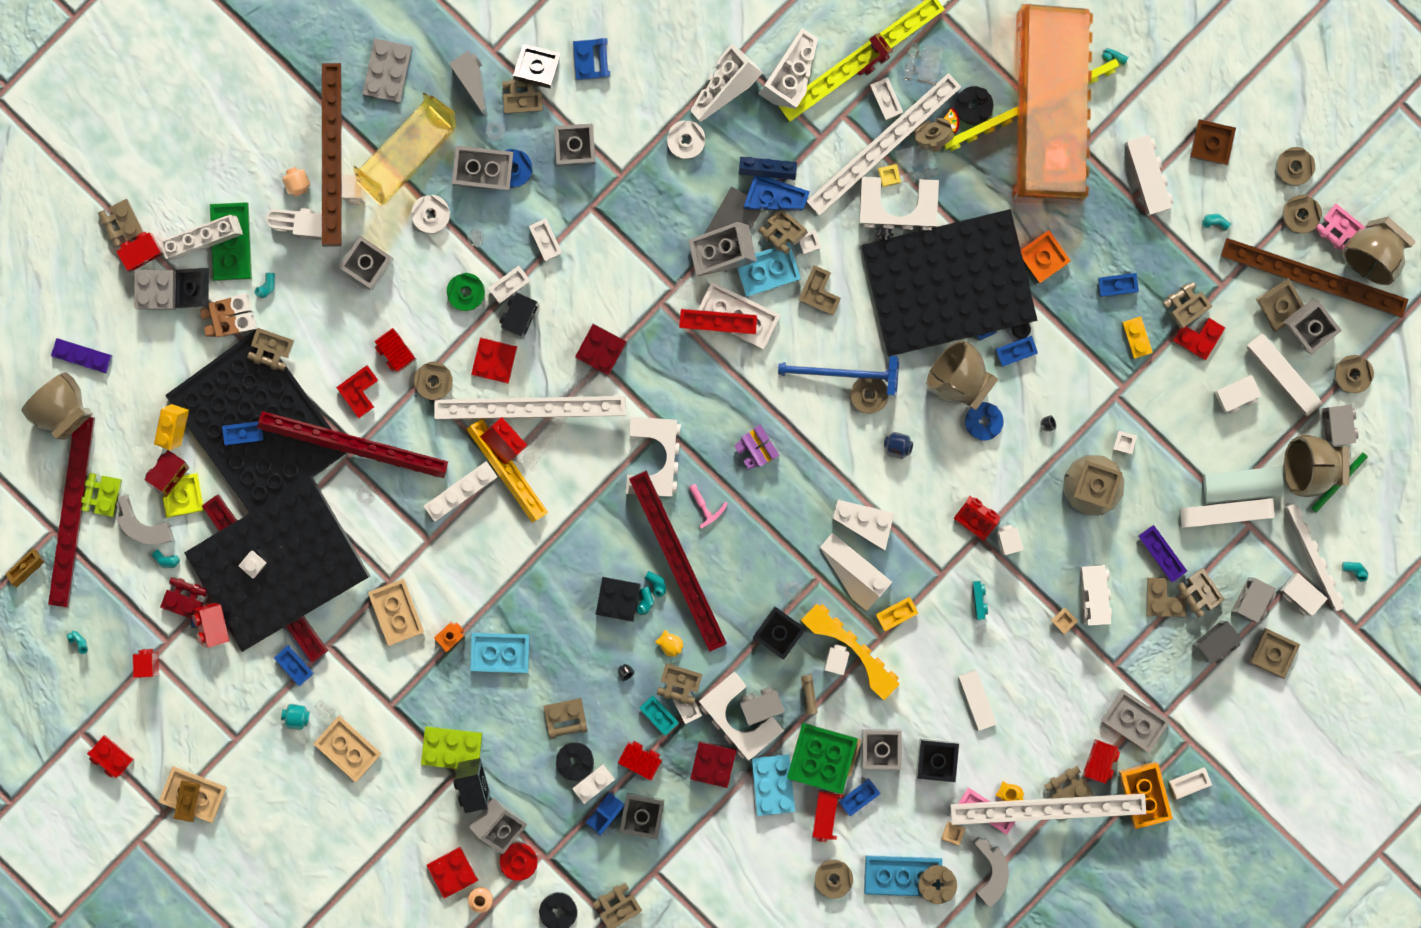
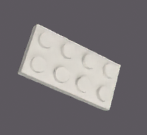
(723, 300)

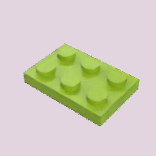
(449, 746)

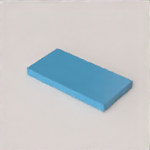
(896, 874)

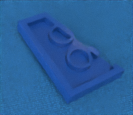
(775, 195)

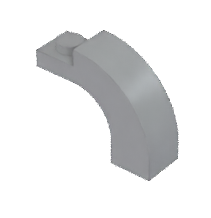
(139, 532)
(997, 882)

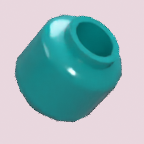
(295, 716)

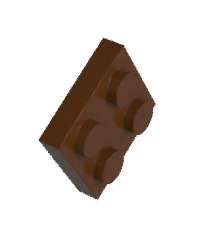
(1212, 142)

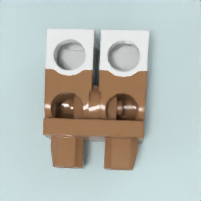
(222, 316)

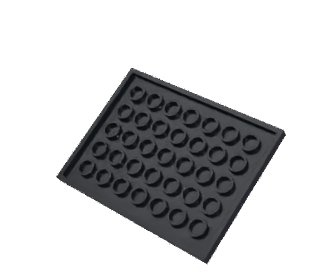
(949, 283)
(237, 392)
(305, 566)

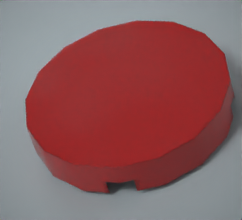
(518, 861)

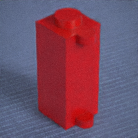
(825, 815)

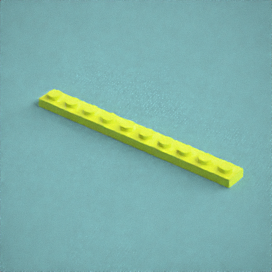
(863, 56)
(1006, 117)

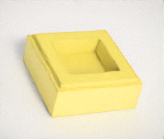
(889, 175)

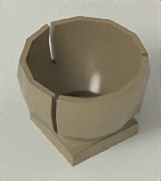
(1379, 242)
(962, 375)
(57, 407)
(1314, 466)
(1093, 485)

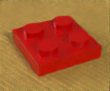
(494, 360)
(452, 872)

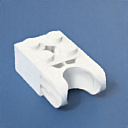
(302, 224)

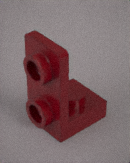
(878, 45)

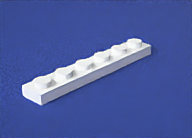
(1318, 564)

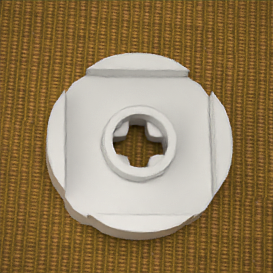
(688, 129)
(430, 203)

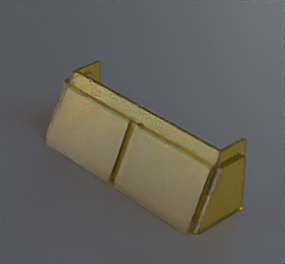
(406, 149)

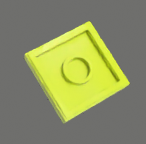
(185, 497)

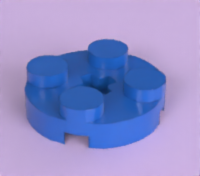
(524, 170)
(977, 430)

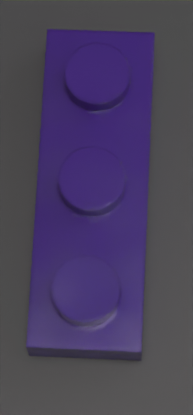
(81, 355)
(1162, 553)

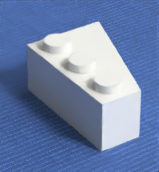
(865, 521)
(1095, 595)

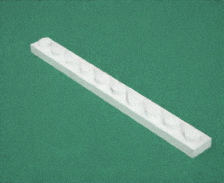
(883, 144)
(530, 407)
(1048, 809)

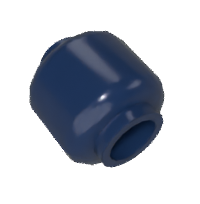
(898, 445)

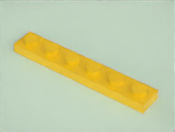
(510, 476)

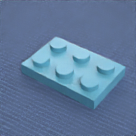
(769, 271)
(500, 652)
(771, 787)

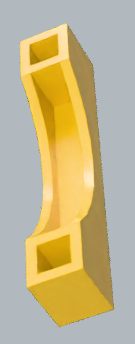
(879, 679)

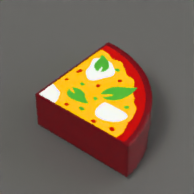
(953, 118)

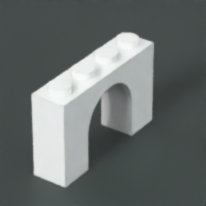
(874, 214)
(665, 432)
(748, 742)

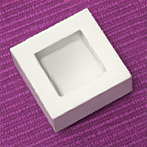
(810, 242)
(1124, 442)
(252, 564)

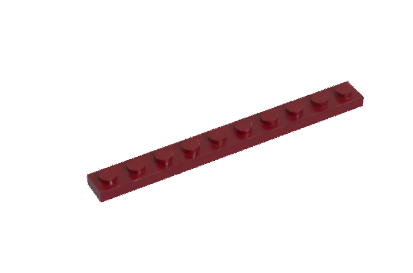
(352, 444)
(71, 514)
(678, 560)
(300, 629)

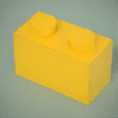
(171, 427)

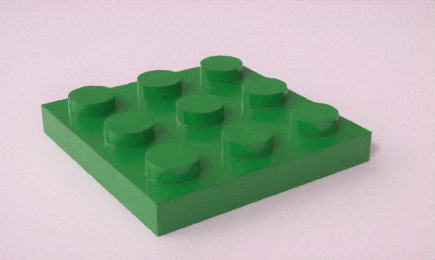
(822, 758)

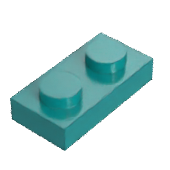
(978, 592)
(659, 715)

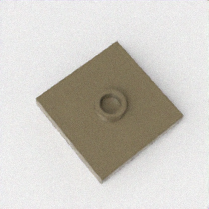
(1279, 304)
(1274, 653)

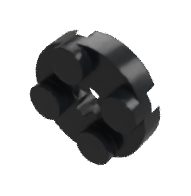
(980, 96)
(574, 772)
(567, 905)

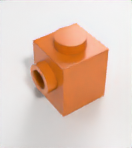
(450, 635)

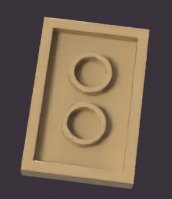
(396, 612)
(347, 748)
(209, 795)

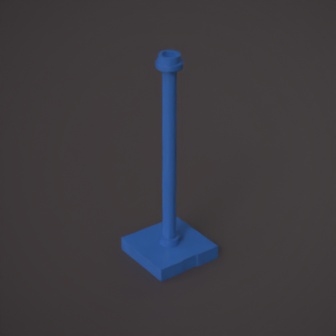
(889, 376)

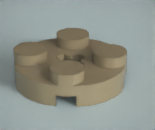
(934, 134)
(1284, 163)
(1307, 205)
(1359, 364)
(442, 374)
(869, 405)
(929, 877)
(827, 887)

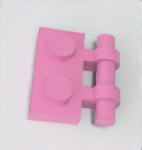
(1342, 222)

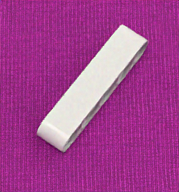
(1284, 375)
(1227, 513)

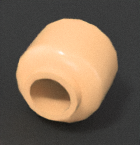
(296, 181)
(480, 899)

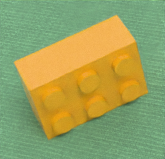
(1147, 780)

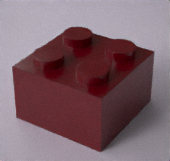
(601, 349)
(713, 764)

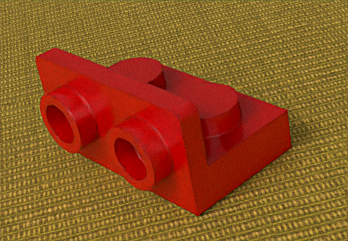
(977, 517)
(110, 757)

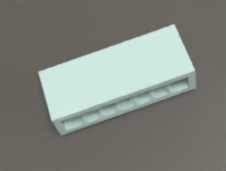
(1243, 485)

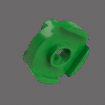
(456, 297)

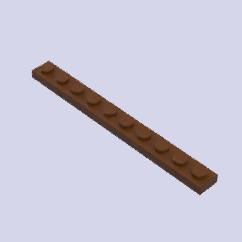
(331, 155)
(1314, 277)

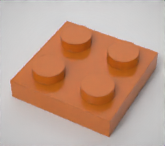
(1044, 256)

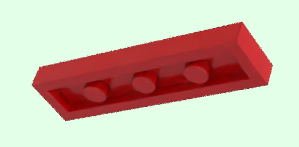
(718, 321)

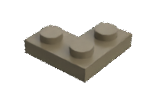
(814, 294)
(1159, 604)

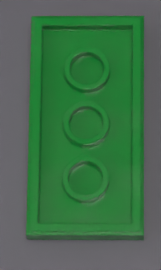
(232, 257)

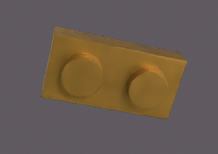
(25, 567)
(187, 801)

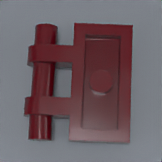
(179, 603)

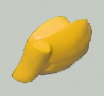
(670, 644)
(1010, 792)

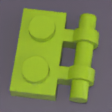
(107, 495)

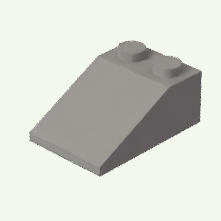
(469, 73)
(482, 168)
(722, 249)

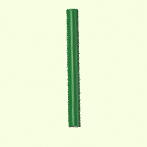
(1330, 492)

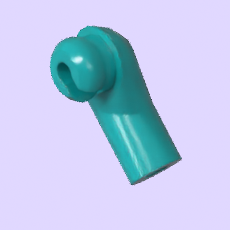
(1109, 54)
(1215, 219)
(267, 288)
(165, 562)
(1358, 570)
(658, 583)
(646, 603)
(81, 642)

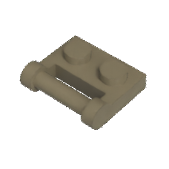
(809, 701)
(563, 712)

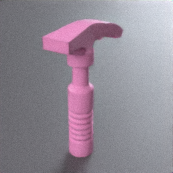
(701, 503)

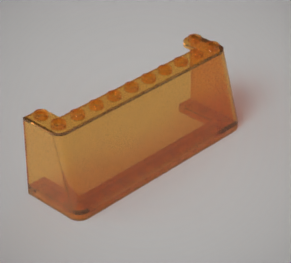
(1053, 104)

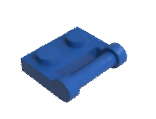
(585, 59)

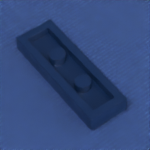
(767, 168)

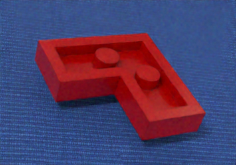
(1200, 343)
(354, 388)

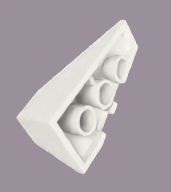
(790, 77)
(730, 79)
(857, 575)

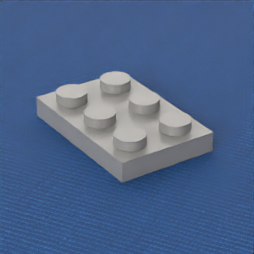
(387, 70)
(1135, 720)

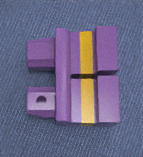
(751, 441)

